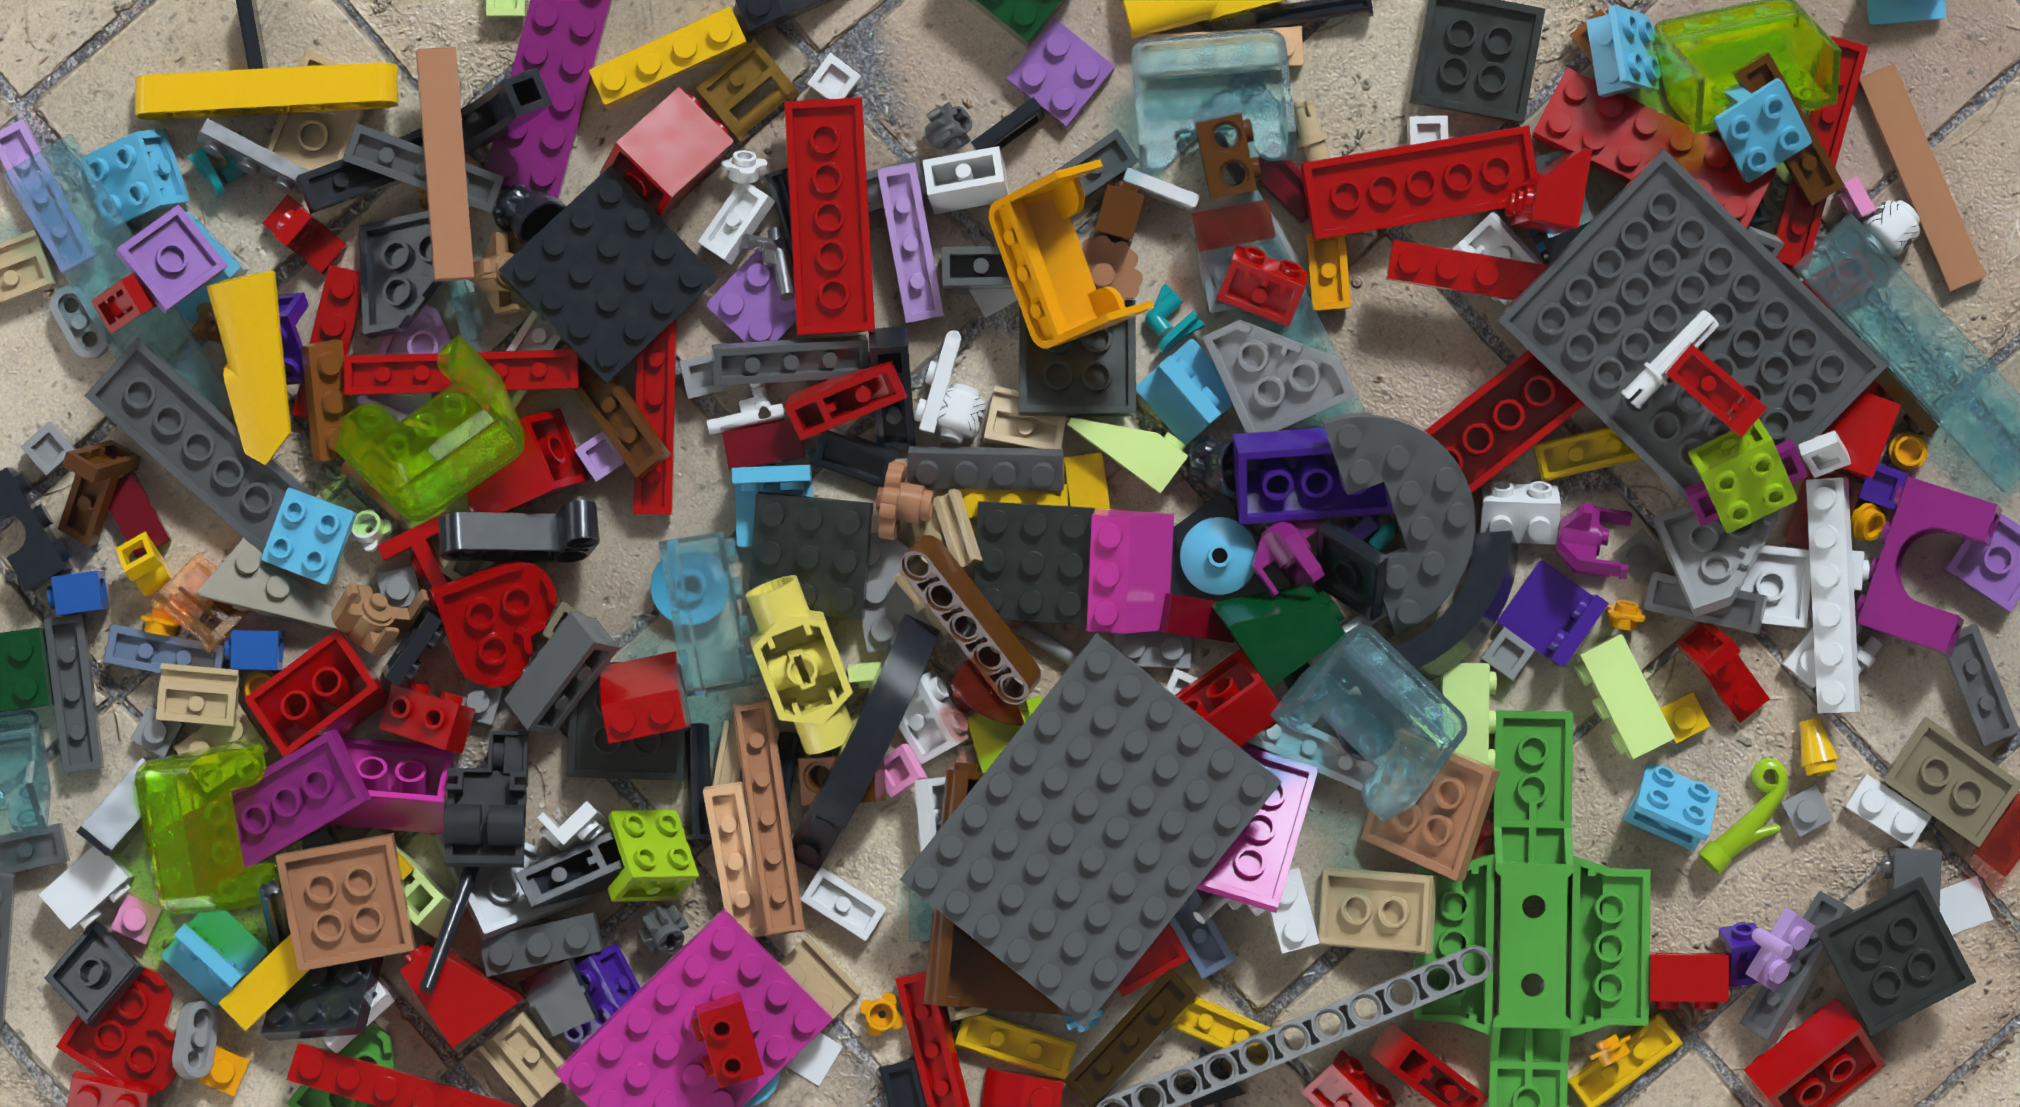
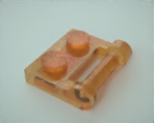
(189, 581)

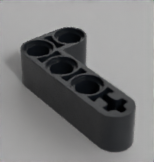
(521, 536)

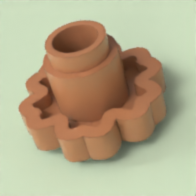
(1113, 265)
(901, 501)

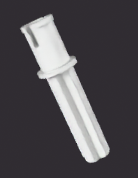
(1653, 375)

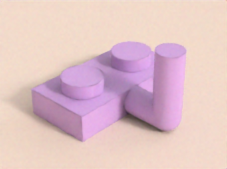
(1779, 948)

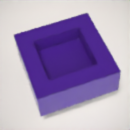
(1882, 487)

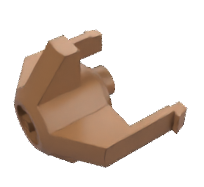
(490, 282)
(371, 620)

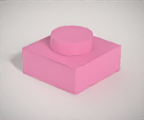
(1855, 199)
(901, 770)
(137, 918)

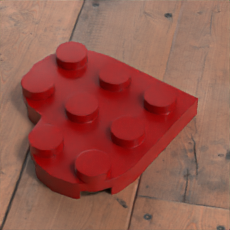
(493, 619)
(131, 1038)

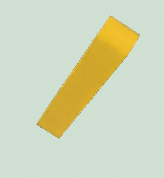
(266, 91)

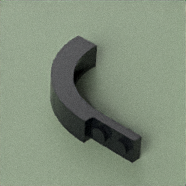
(485, 120)
(1469, 615)
(866, 741)

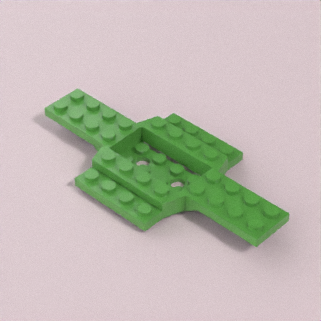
(1604, 923)

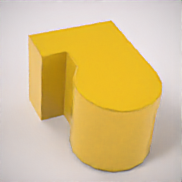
(148, 571)

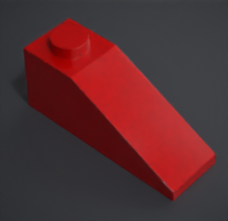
(843, 399)
(1424, 1071)

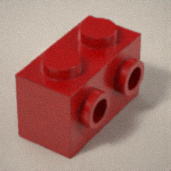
(426, 717)
(1688, 978)
(728, 1039)

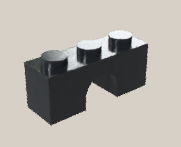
(41, 553)

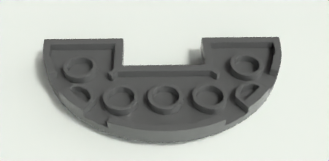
(1428, 502)

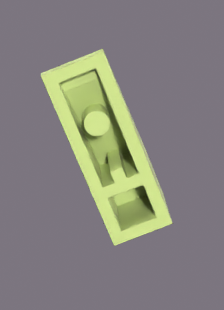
(1139, 452)
(424, 896)

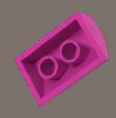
(1129, 570)
(404, 785)

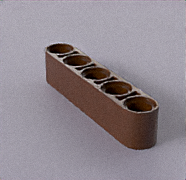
(971, 637)

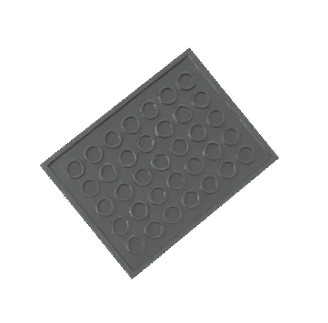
(1642, 278)
(1090, 830)

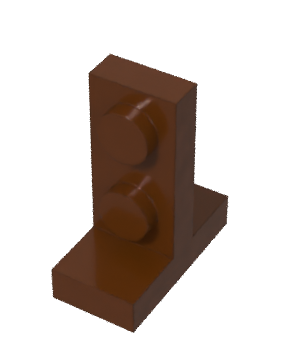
(94, 483)

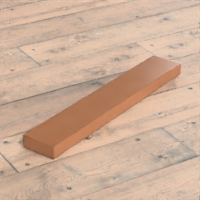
(444, 164)
(1921, 177)
(768, 818)

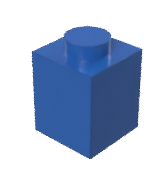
(78, 593)
(255, 650)

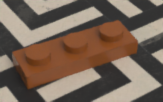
(325, 396)

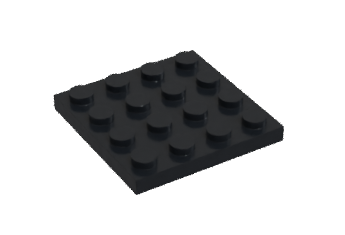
(607, 275)

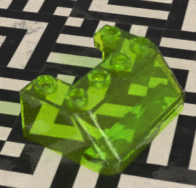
(1706, 47)
(441, 445)
(195, 831)

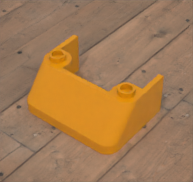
(1048, 261)

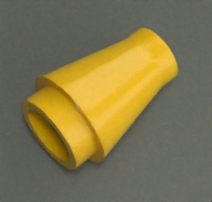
(1817, 751)

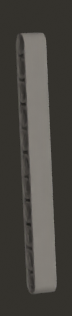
(1309, 1025)

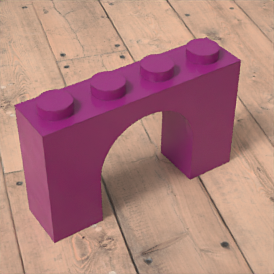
(1921, 512)

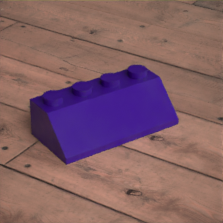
(1295, 478)

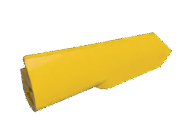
(1155, 16)
(255, 370)

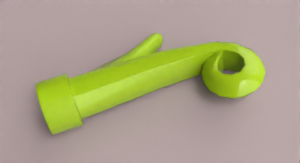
(1749, 828)

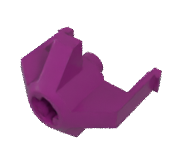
(1582, 536)
(1288, 547)

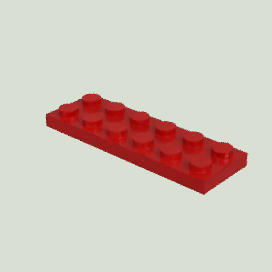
(1631, 134)
(1416, 182)
(829, 216)

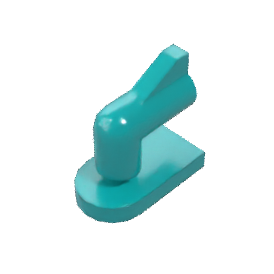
(228, 173)
(1156, 319)
(1383, 536)

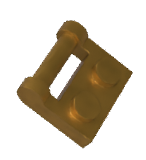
(740, 79)

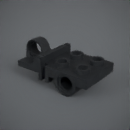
(489, 806)

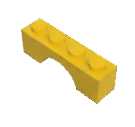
(668, 56)

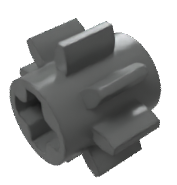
(948, 127)
(663, 928)

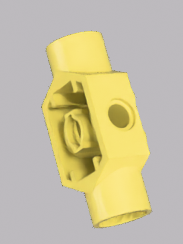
(800, 664)

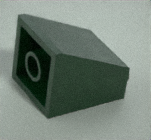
(1281, 630)

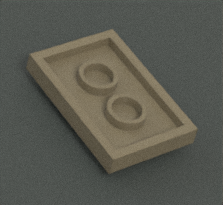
(1951, 782)

